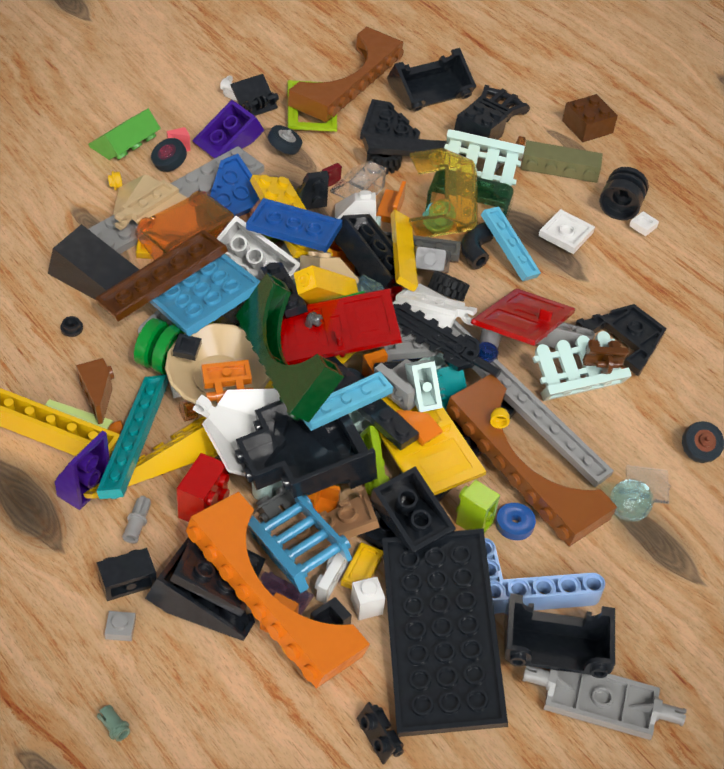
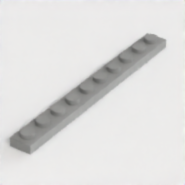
(546, 423)

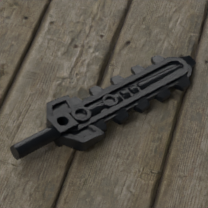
(458, 351)

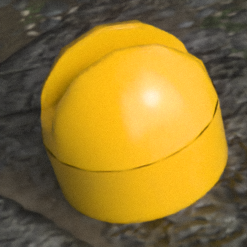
(500, 418)

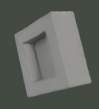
(120, 626)

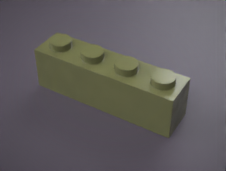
(562, 161)

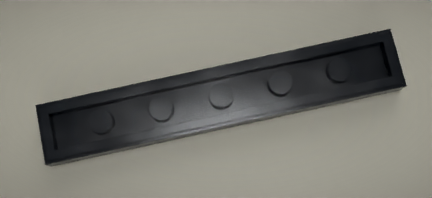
(400, 146)

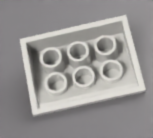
(254, 250)

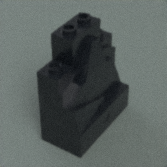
(304, 458)

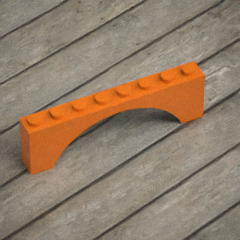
(314, 646)

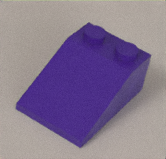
(229, 129)
(83, 472)

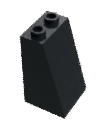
(88, 263)

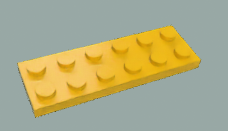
(281, 191)

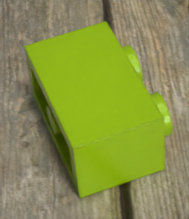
(477, 507)

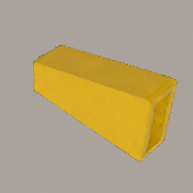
(322, 285)

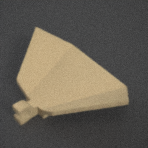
(144, 199)

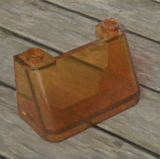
(182, 221)

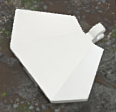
(435, 306)
(233, 419)

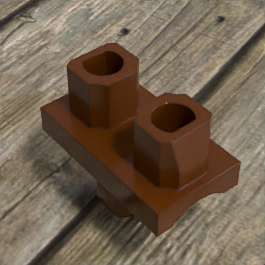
(605, 357)

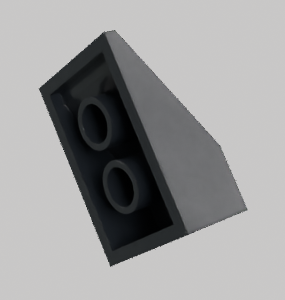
(411, 510)

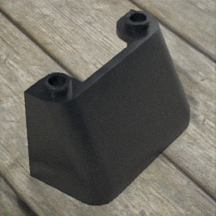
(432, 82)
(559, 640)

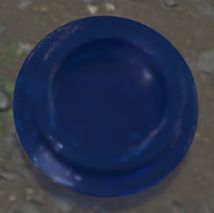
(488, 351)

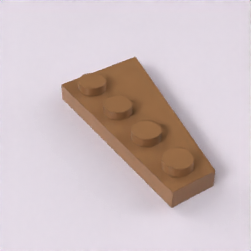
(349, 519)

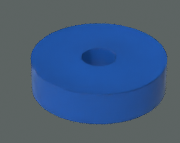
(520, 513)

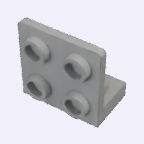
(403, 391)

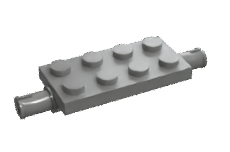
(605, 701)

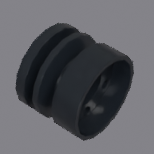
(624, 193)

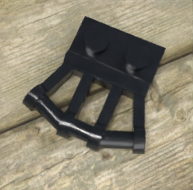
(502, 94)

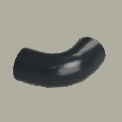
(472, 248)

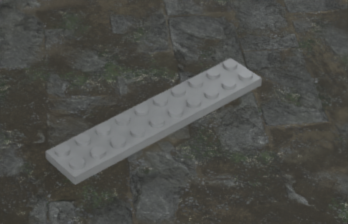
(197, 180)

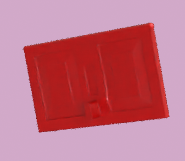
(524, 316)
(346, 327)

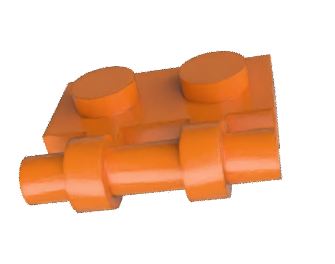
(224, 375)

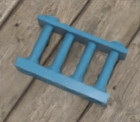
(285, 558)

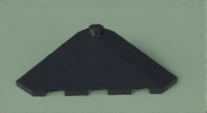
(192, 607)

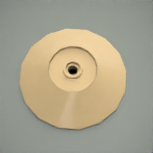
(218, 345)

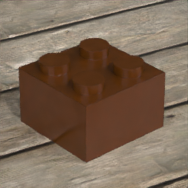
(589, 118)

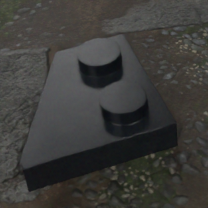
(314, 190)

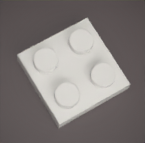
(566, 231)

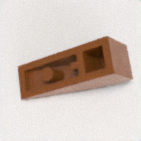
(96, 384)

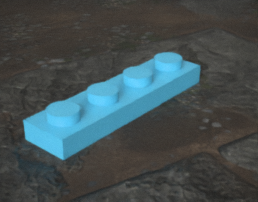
(510, 243)
(351, 398)

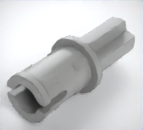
(136, 520)

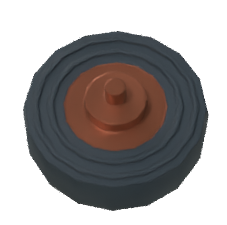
(703, 442)

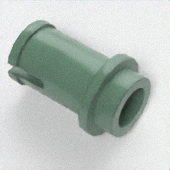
(116, 726)

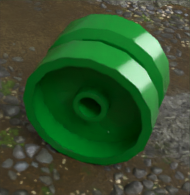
(154, 343)

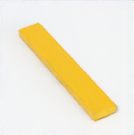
(403, 251)

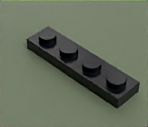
(295, 304)

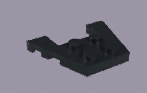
(634, 329)

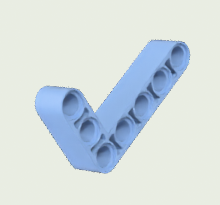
(553, 587)

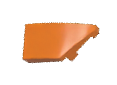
(423, 423)

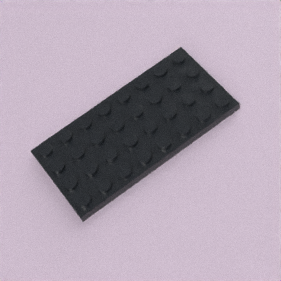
(443, 636)

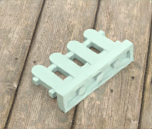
(493, 148)
(574, 383)

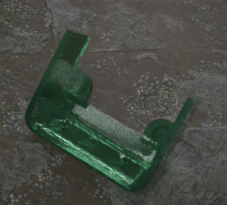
(488, 192)

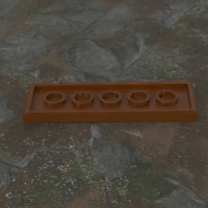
(161, 275)

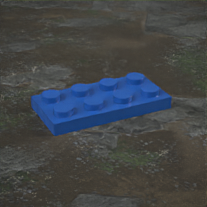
(294, 225)

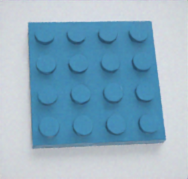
(206, 294)

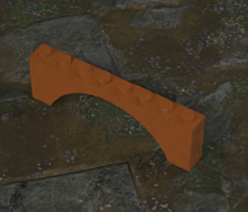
(326, 99)
(567, 510)

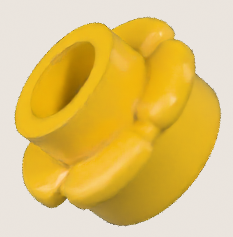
(115, 180)

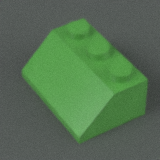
(126, 136)

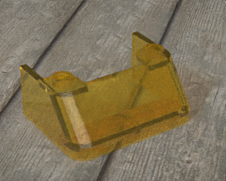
(459, 208)

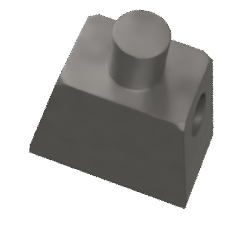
(432, 259)

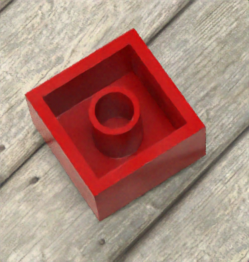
(202, 486)

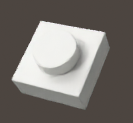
(644, 223)

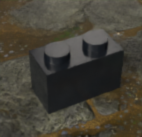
(126, 574)

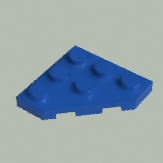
(233, 186)

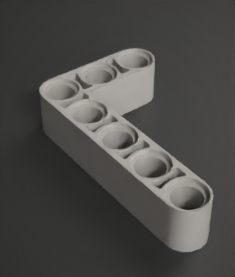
(562, 332)

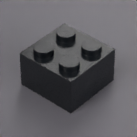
(481, 121)

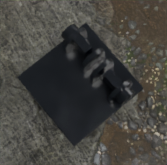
(255, 95)

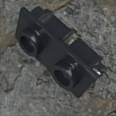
(374, 724)

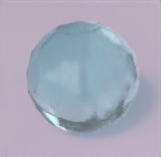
(632, 500)

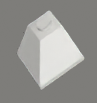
(357, 203)

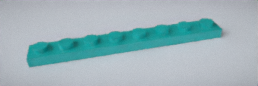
(132, 438)

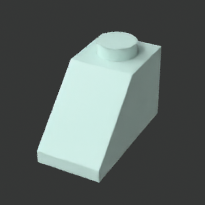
(424, 379)

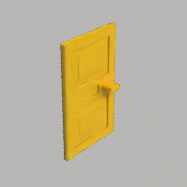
(442, 461)

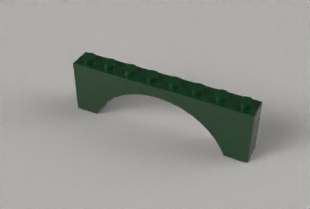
(302, 385)

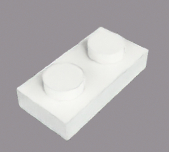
(326, 583)

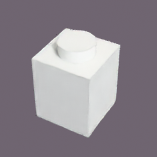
(367, 598)

